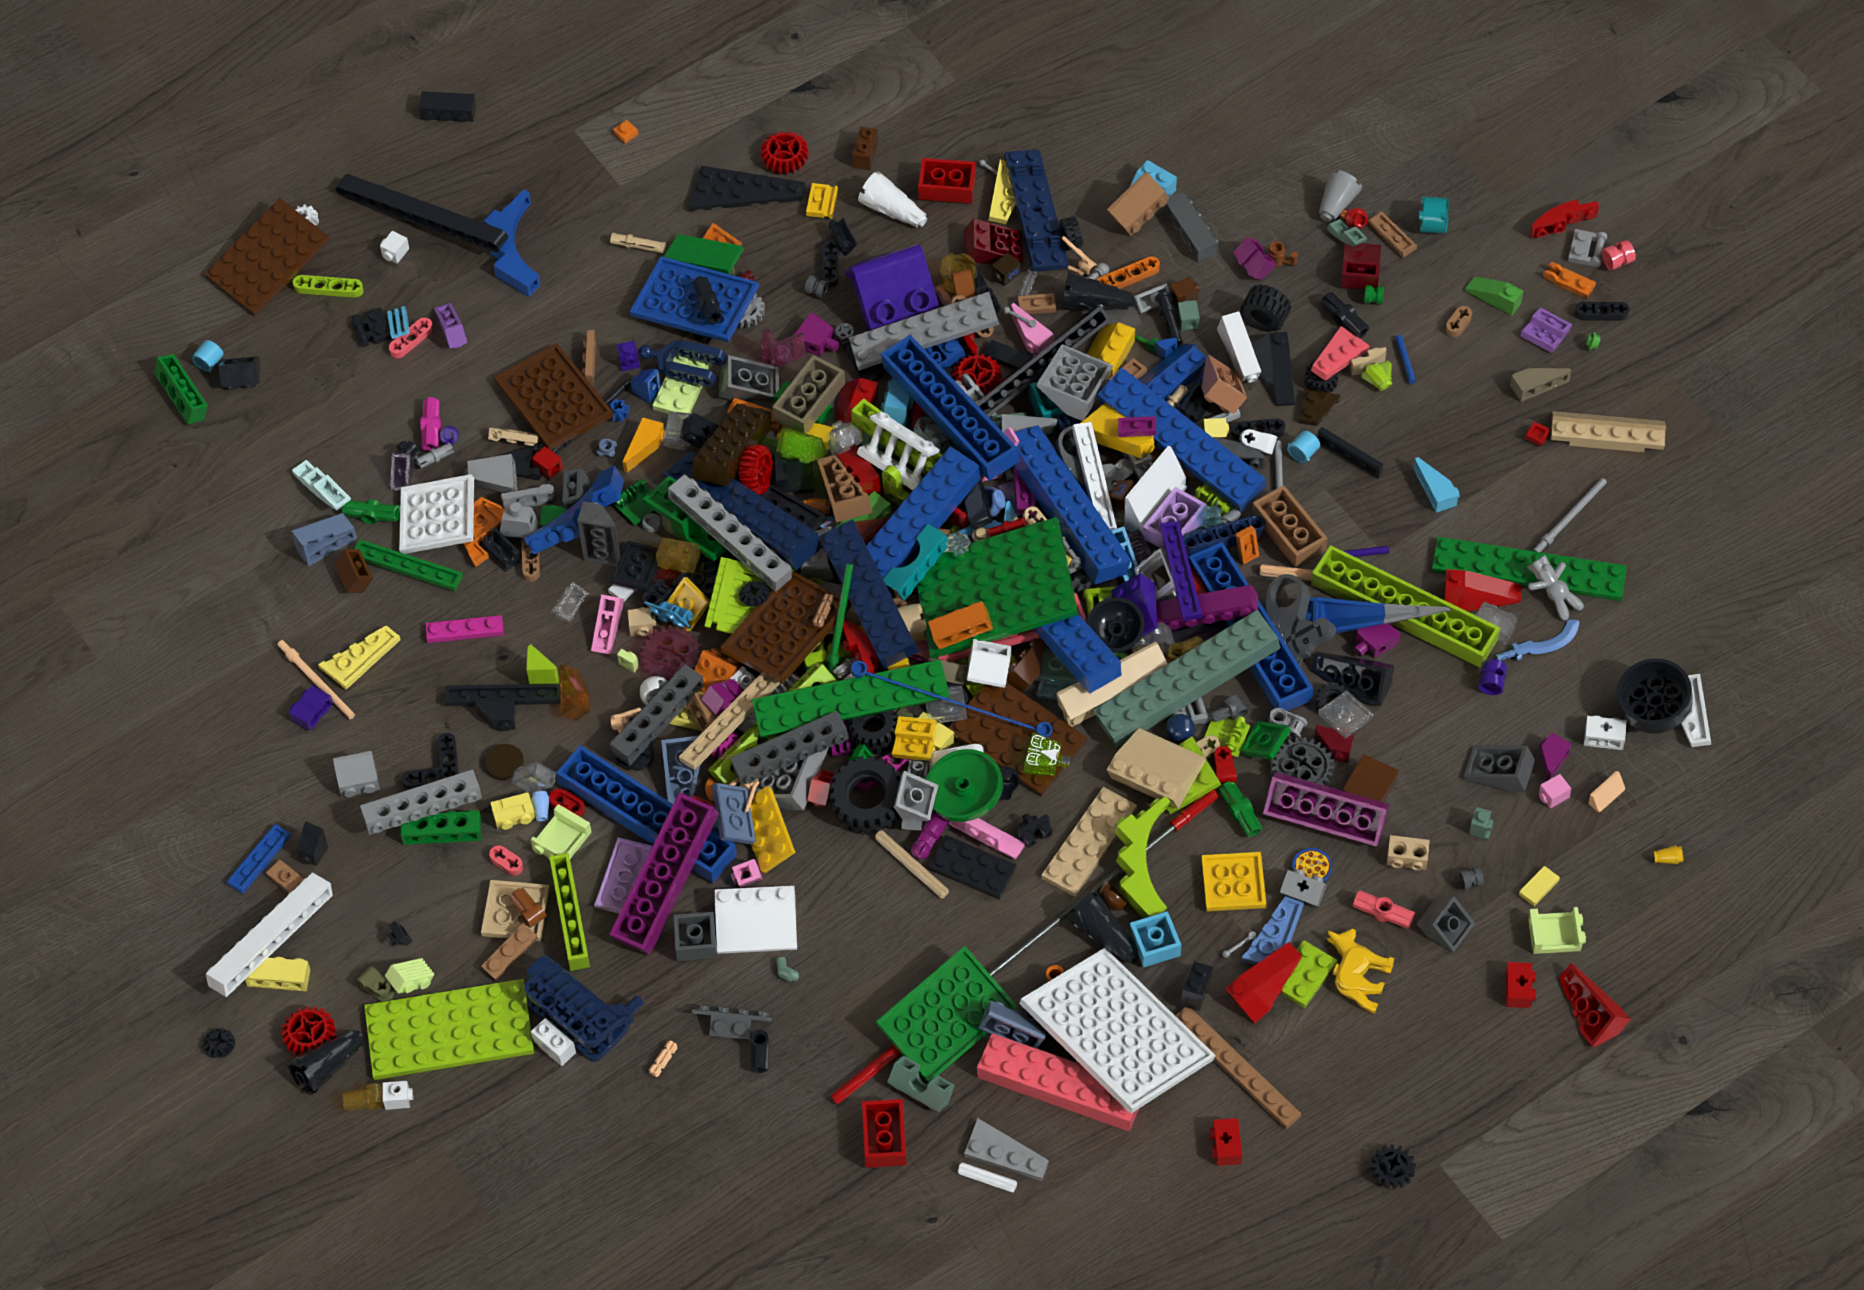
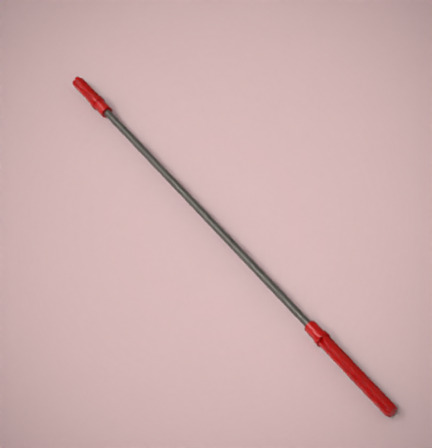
(890, 1054)

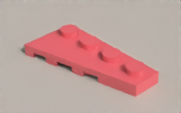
(1339, 353)

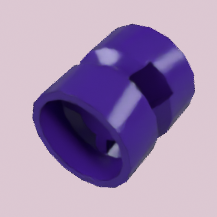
(1492, 677)

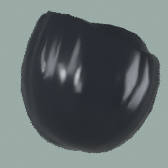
(1010, 781)

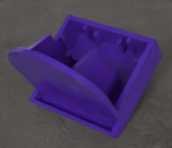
(893, 286)

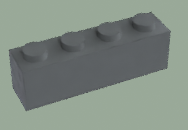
(1191, 227)

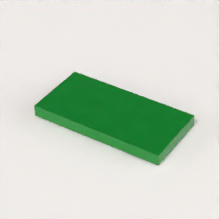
(705, 253)

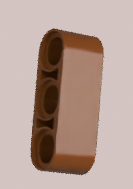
(964, 283)

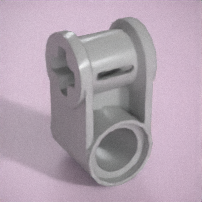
(1288, 719)

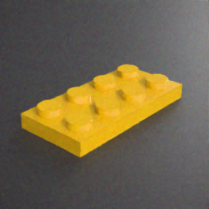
(771, 835)

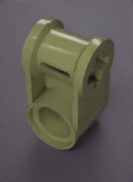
(376, 984)

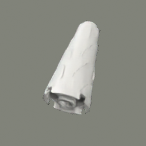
(885, 197)

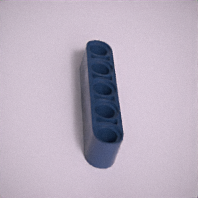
(1224, 533)

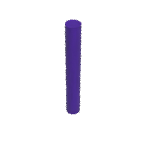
(1368, 551)

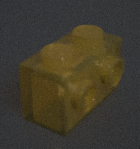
(678, 555)

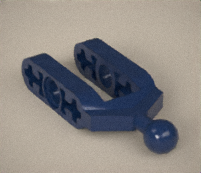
(687, 350)

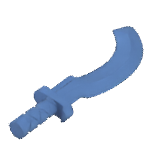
(1544, 646)

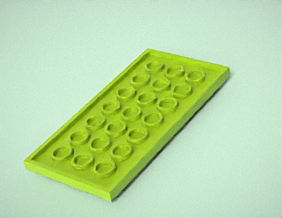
(448, 1029)

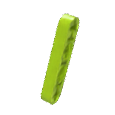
(328, 283)

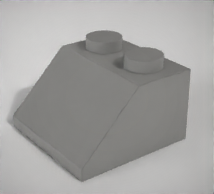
(356, 774)

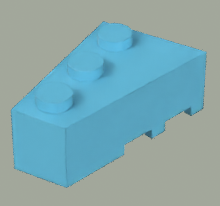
(897, 403)

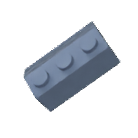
(1012, 1025)

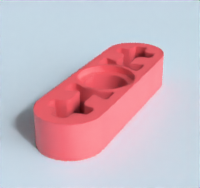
(407, 346)

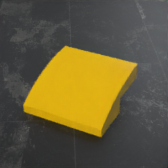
(914, 738)

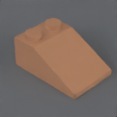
(1222, 385)

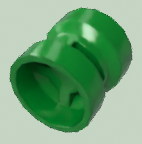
(1374, 294)

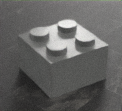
(695, 936)

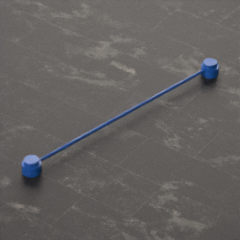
(859, 670)

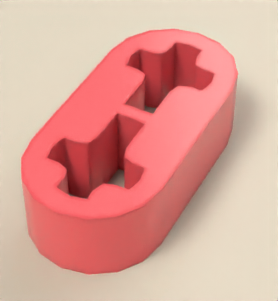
(504, 864)

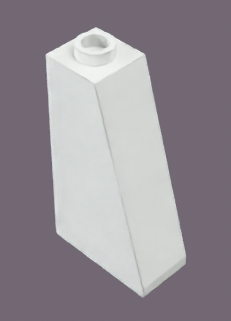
(1239, 347)

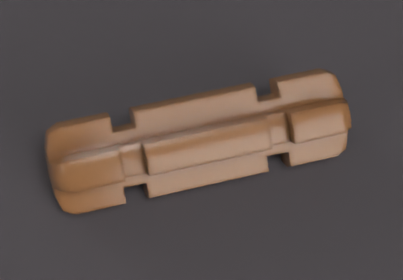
(823, 610)

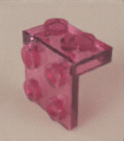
(782, 351)

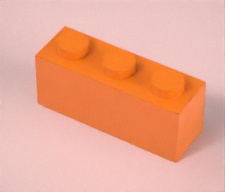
(960, 625)

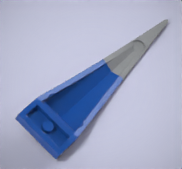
(1356, 615)

